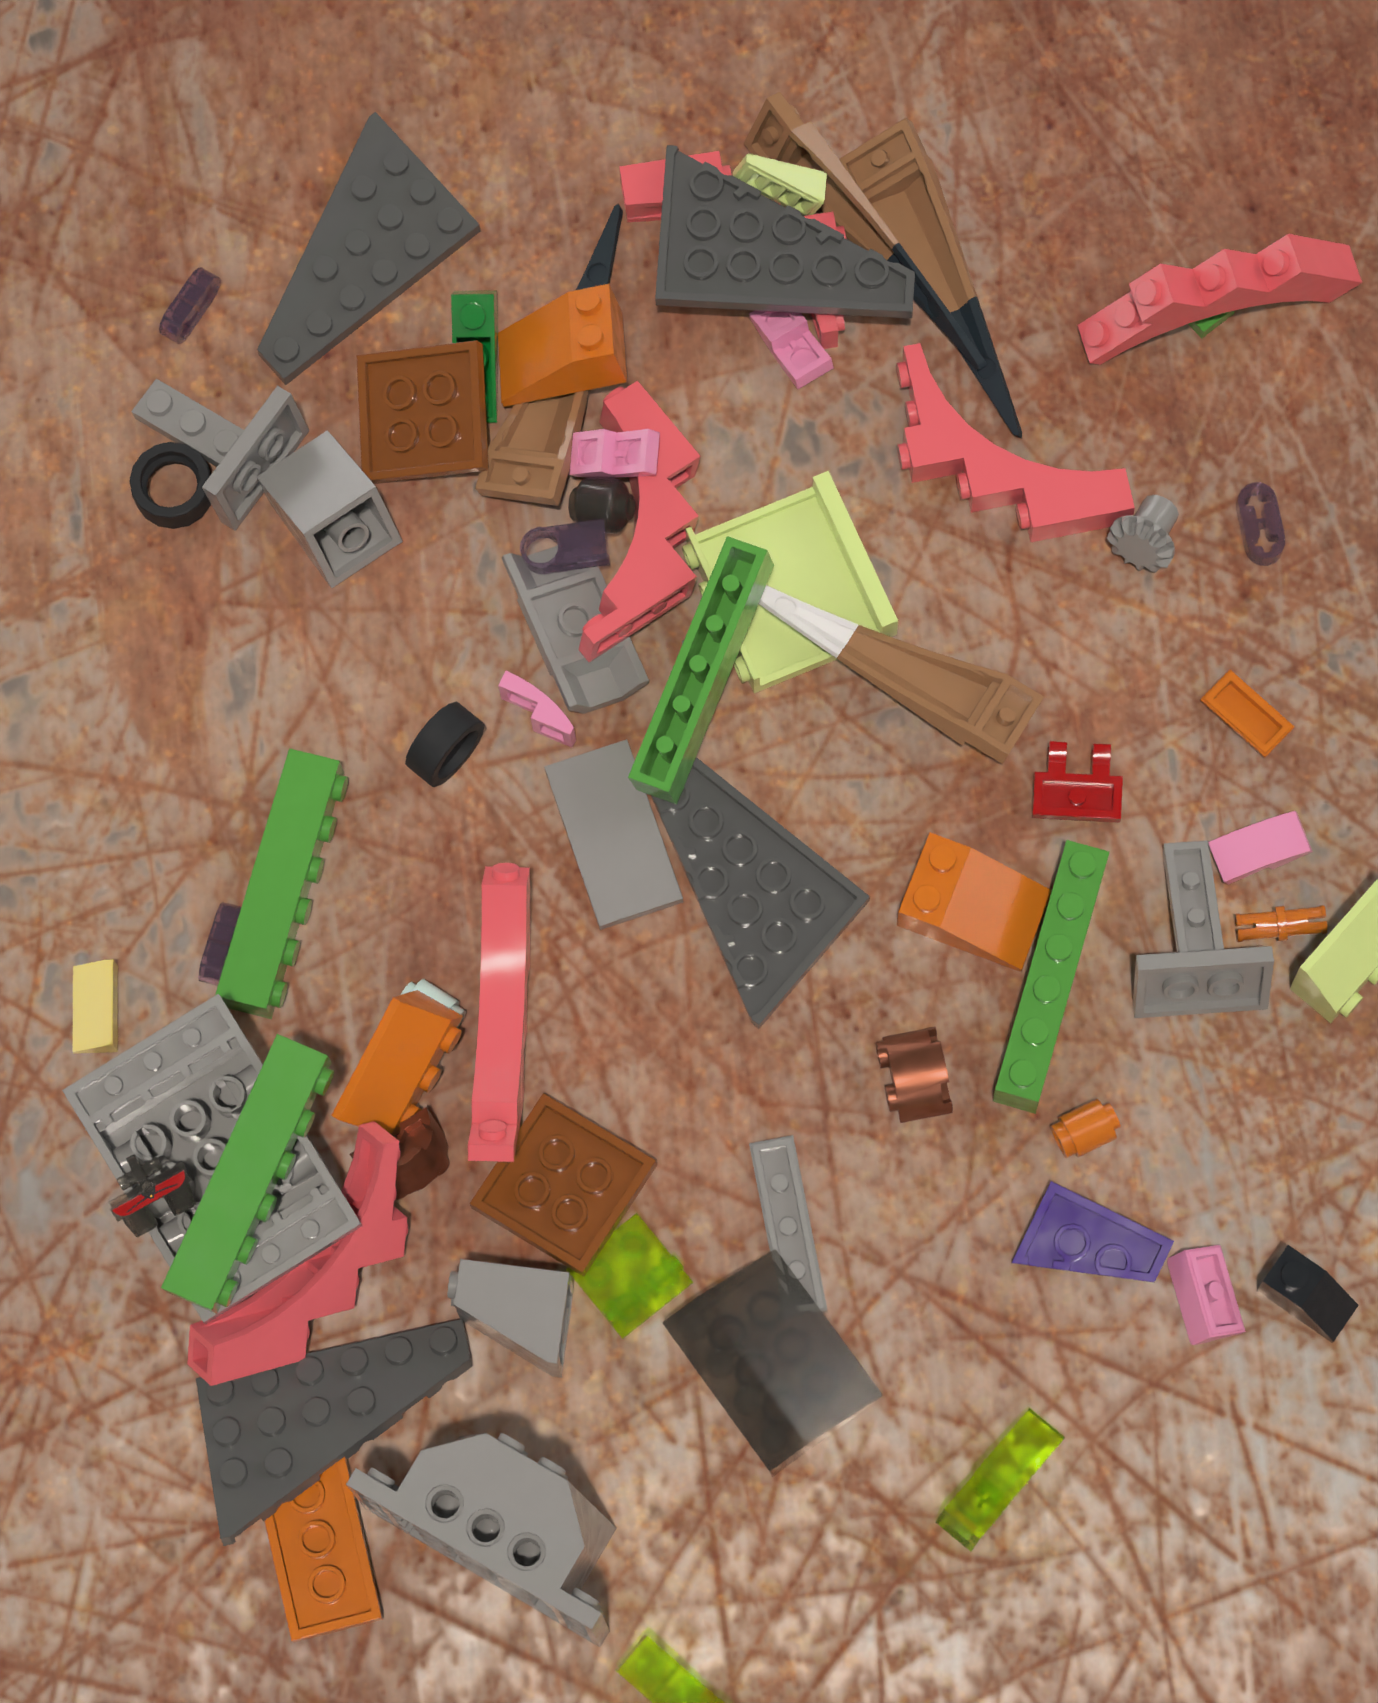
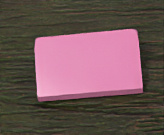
(1205, 1294)

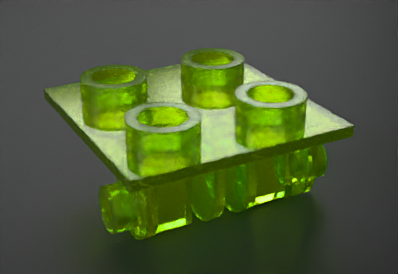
(632, 1277)

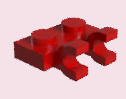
(1077, 795)

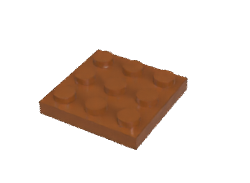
(422, 412)
(564, 1185)

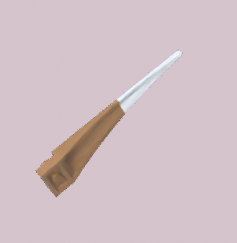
(950, 694)

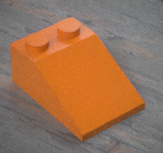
(563, 348)
(973, 903)

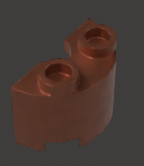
(916, 1074)
(421, 1153)

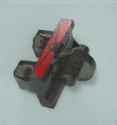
(133, 1204)

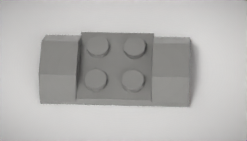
(556, 612)

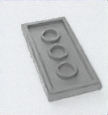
(613, 835)

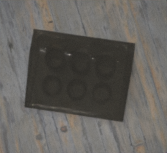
(772, 1361)

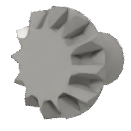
(1145, 536)

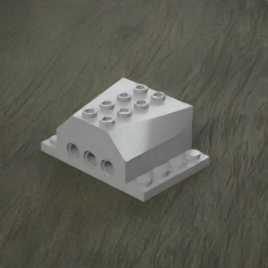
(179, 1103)
(502, 1521)

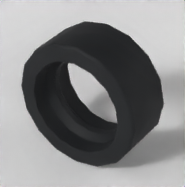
(154, 459)
(444, 744)

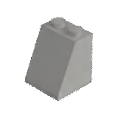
(330, 508)
(516, 1308)

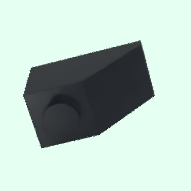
(1308, 1294)

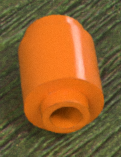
(1085, 1128)

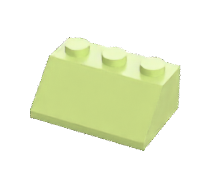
(1342, 961)

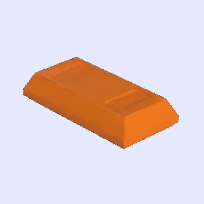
(1247, 713)

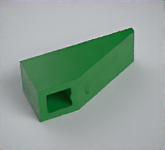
(477, 319)

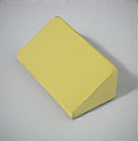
(95, 1007)

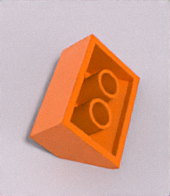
(399, 1062)

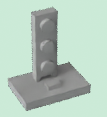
(235, 452)
(1201, 973)

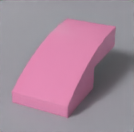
(792, 345)
(614, 454)
(546, 716)
(1260, 846)

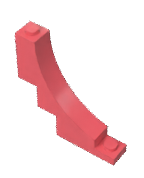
(652, 573)
(502, 1014)

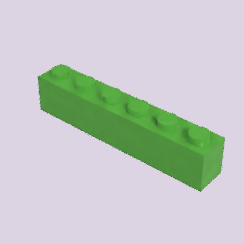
(701, 670)
(281, 884)
(1050, 976)
(247, 1175)

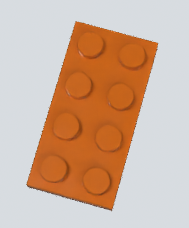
(323, 1559)

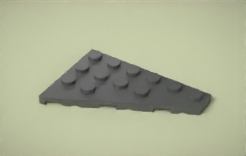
(373, 242)
(746, 252)
(759, 889)
(291, 1423)

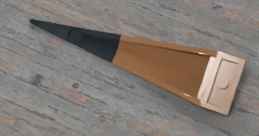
(784, 137)
(910, 200)
(534, 444)

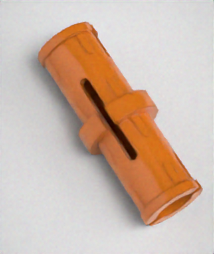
(1281, 923)

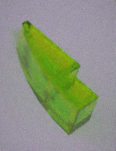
(999, 1480)

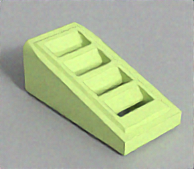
(784, 182)

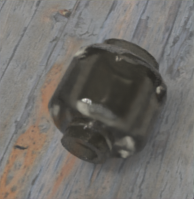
(602, 499)

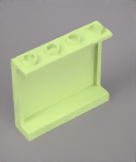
(814, 561)

